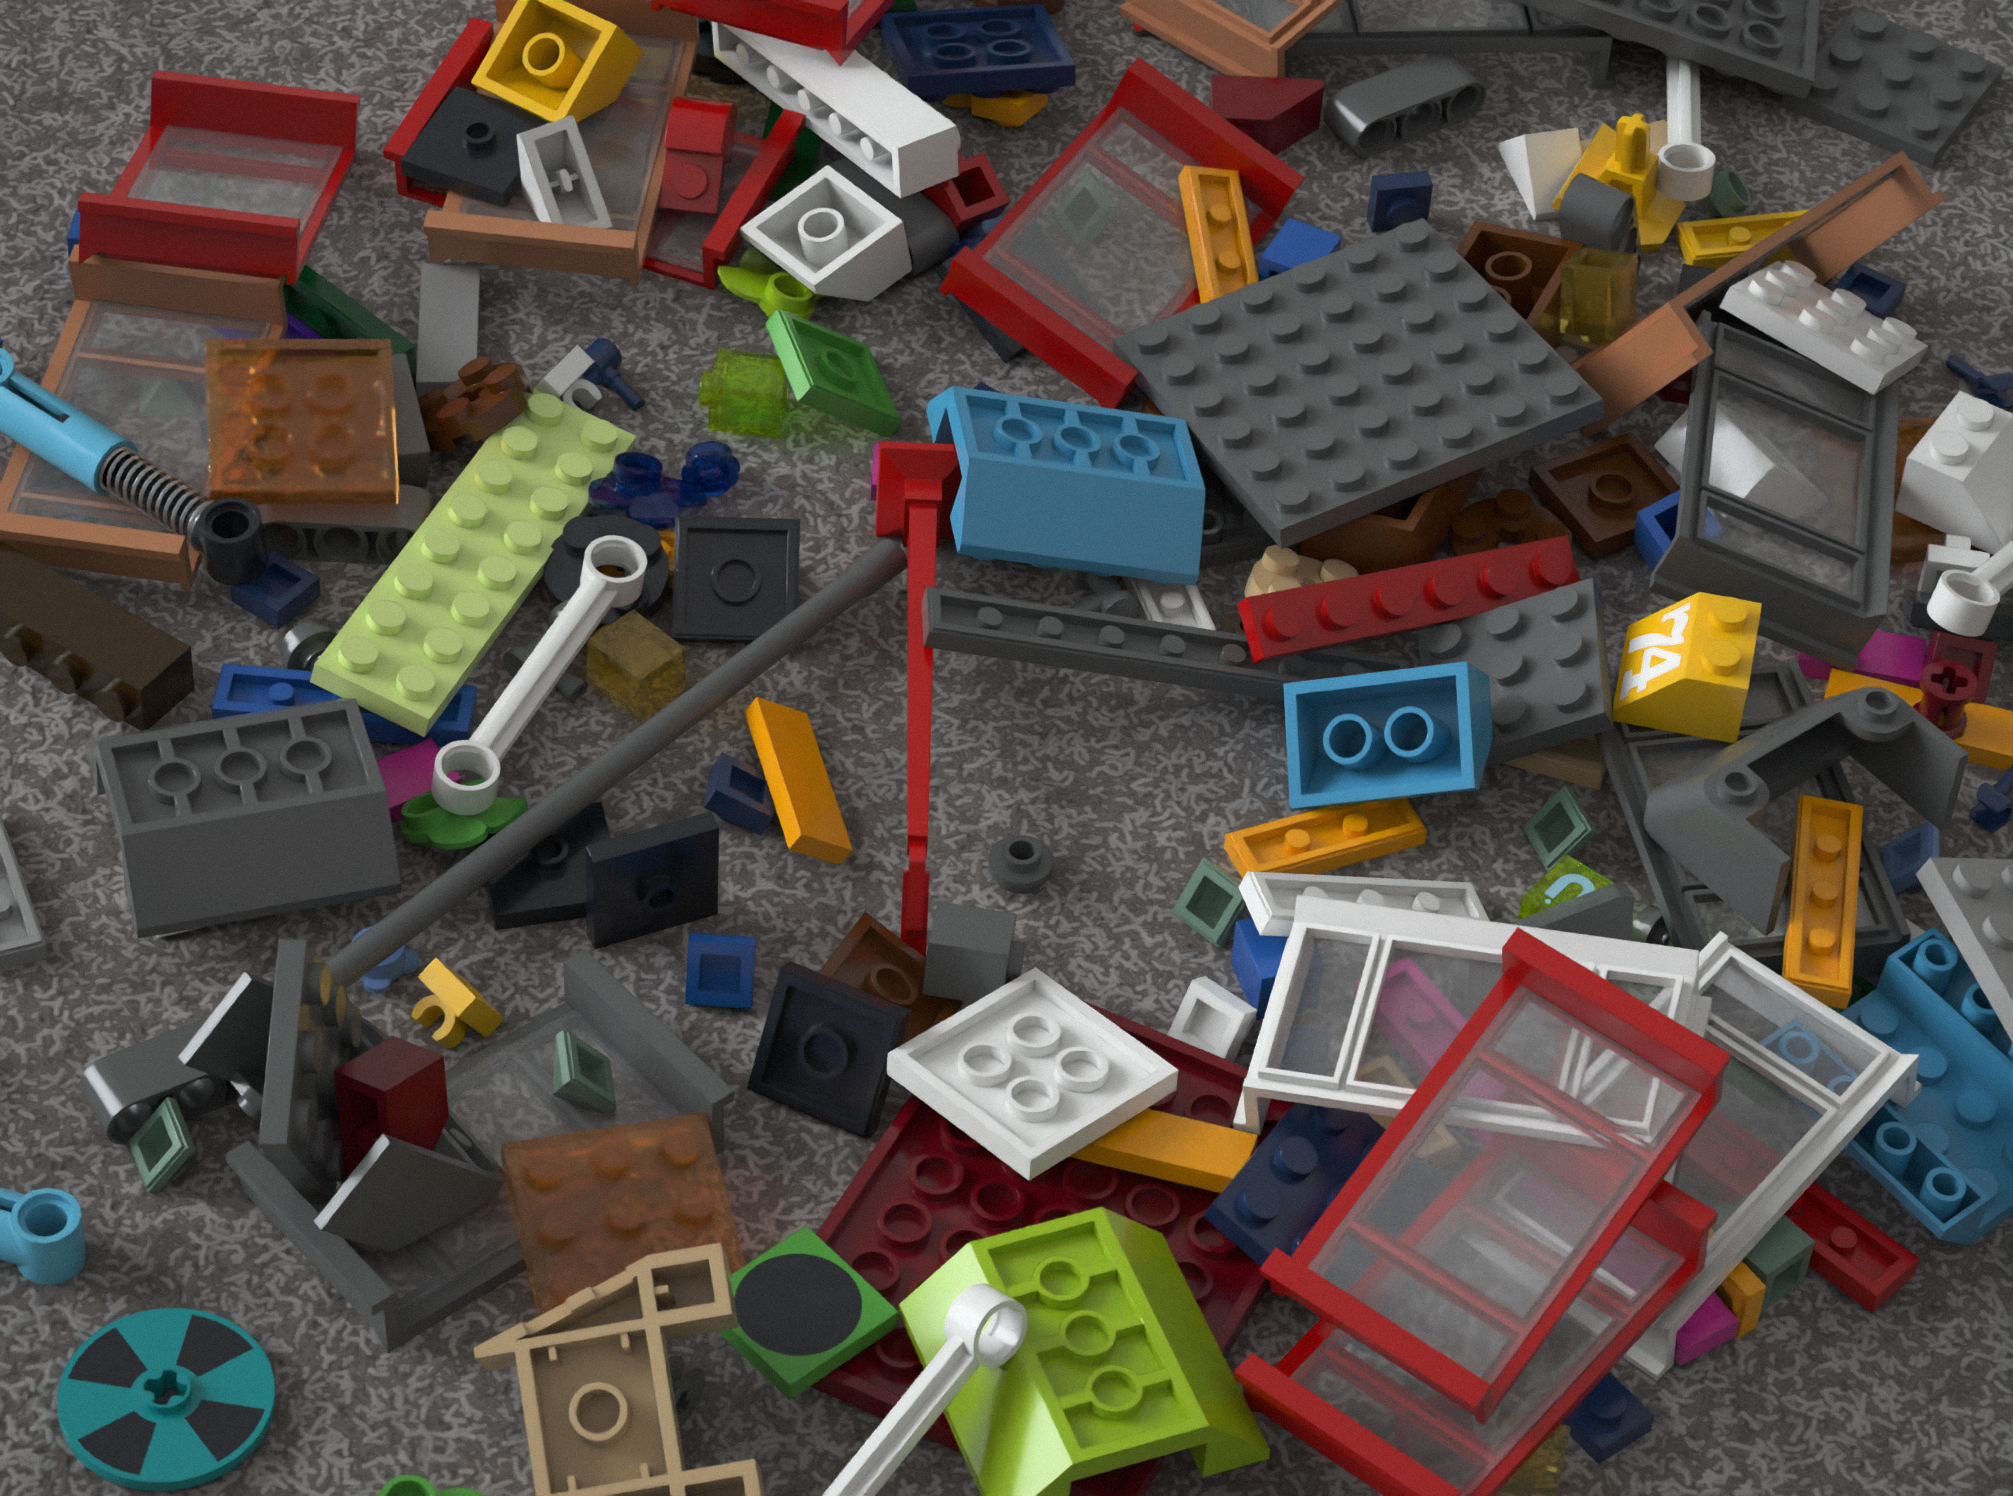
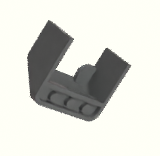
(1709, 809)
(397, 1187)

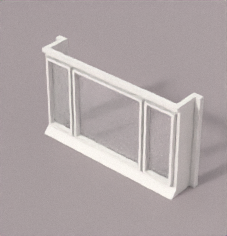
(1384, 991)
(1787, 1108)

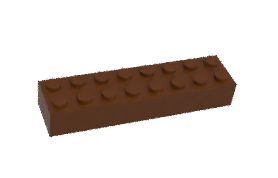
(1527, 275)

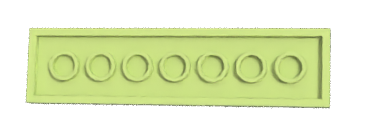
(470, 564)

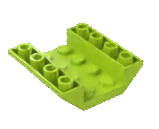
(1108, 1362)

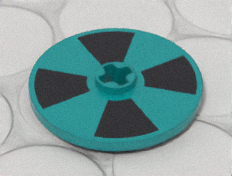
(200, 1434)

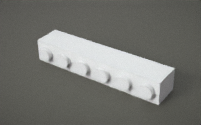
(849, 107)

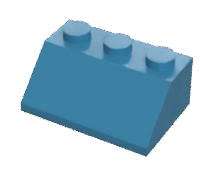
(1387, 735)

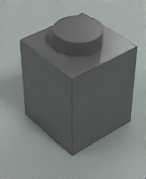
(971, 952)

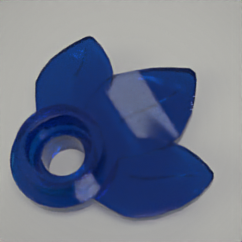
(644, 492)

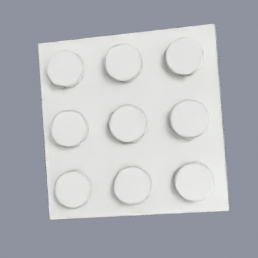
(1825, 325)
(1032, 1073)

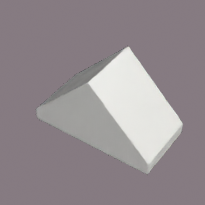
(1541, 166)
(559, 176)

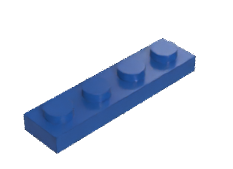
(257, 689)

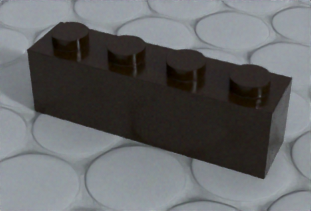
(89, 643)

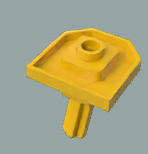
(1625, 162)

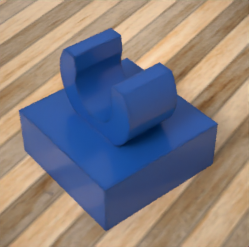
(720, 970)

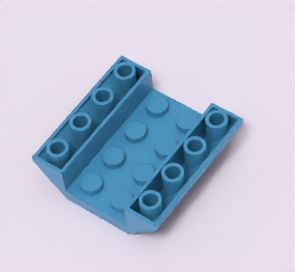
(1072, 485)
(1954, 1142)

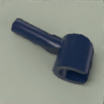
(606, 361)
(1988, 388)
(1994, 806)

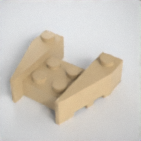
(603, 1385)

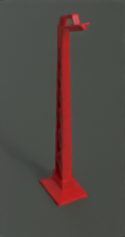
(915, 503)

